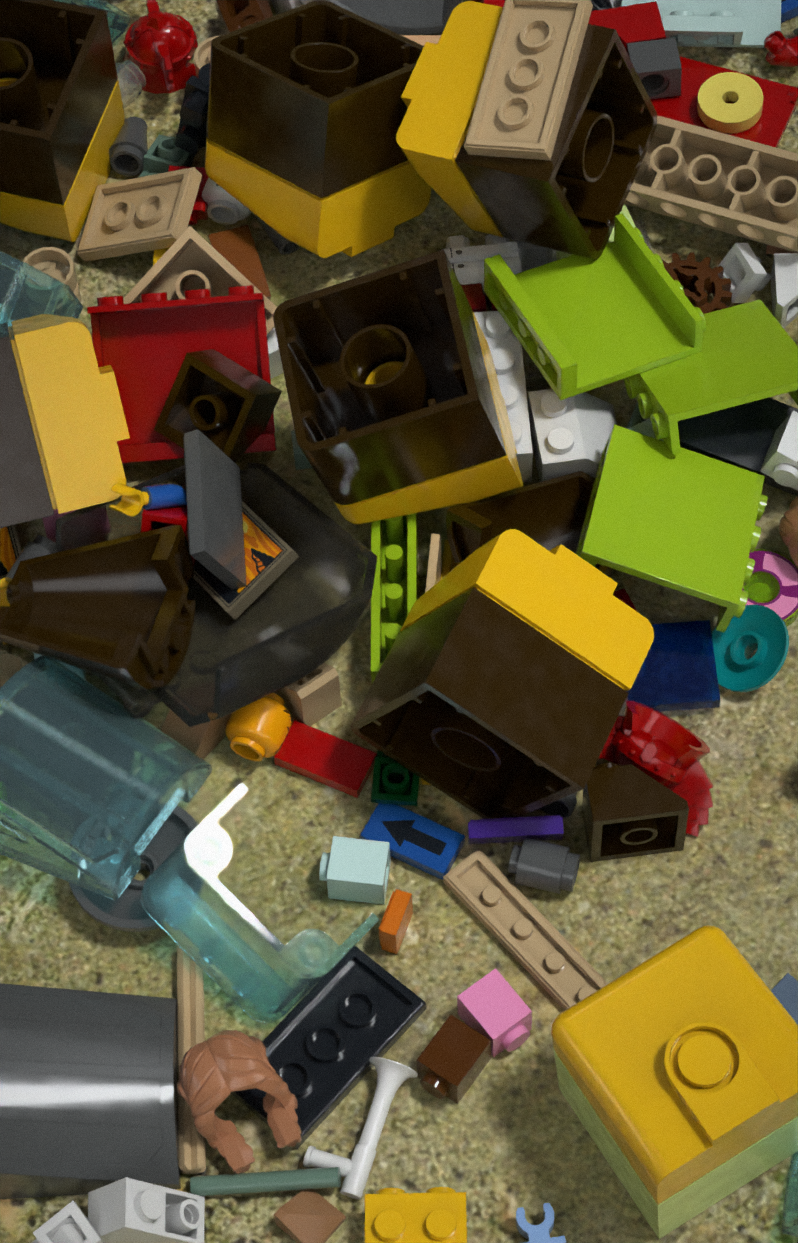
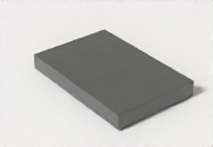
(214, 510)

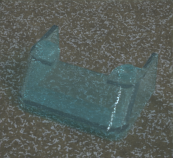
(226, 936)

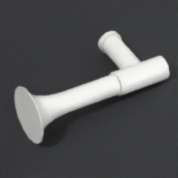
(357, 1169)

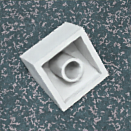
(568, 432)

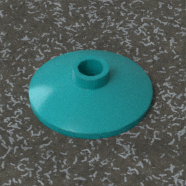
(733, 649)

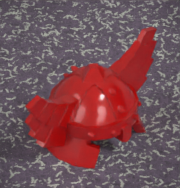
(161, 49)
(664, 753)

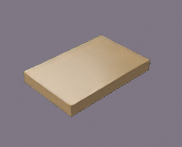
(139, 214)

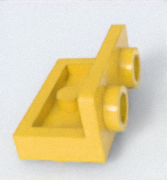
(416, 1217)

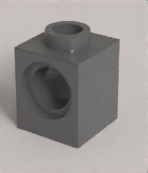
(657, 66)

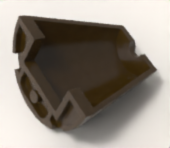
(544, 511)
(107, 607)

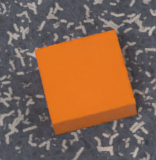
(395, 921)

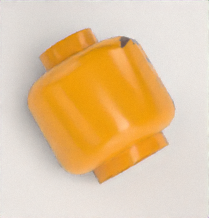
(259, 728)

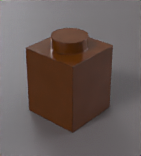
(453, 1060)

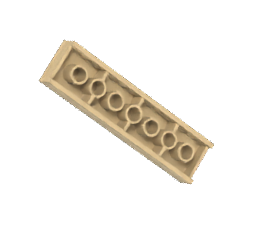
(720, 183)

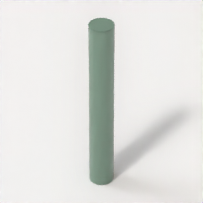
(266, 1181)

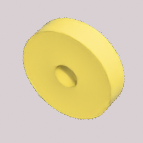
(730, 88)

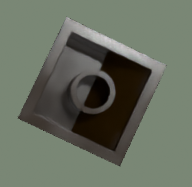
(218, 400)
(631, 814)

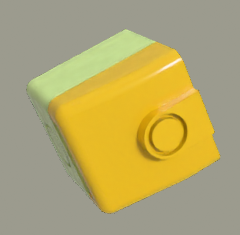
(683, 1076)

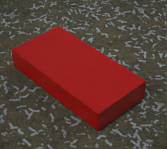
(326, 759)

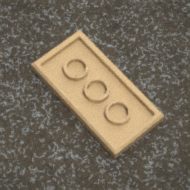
(528, 78)

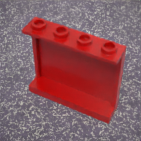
(150, 342)

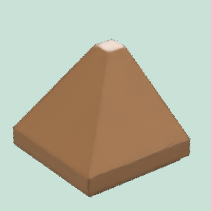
(309, 1217)

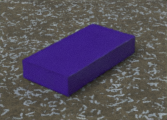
(515, 829)

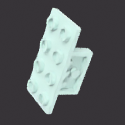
(718, 21)

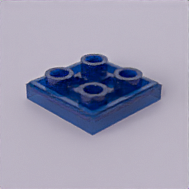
(678, 669)

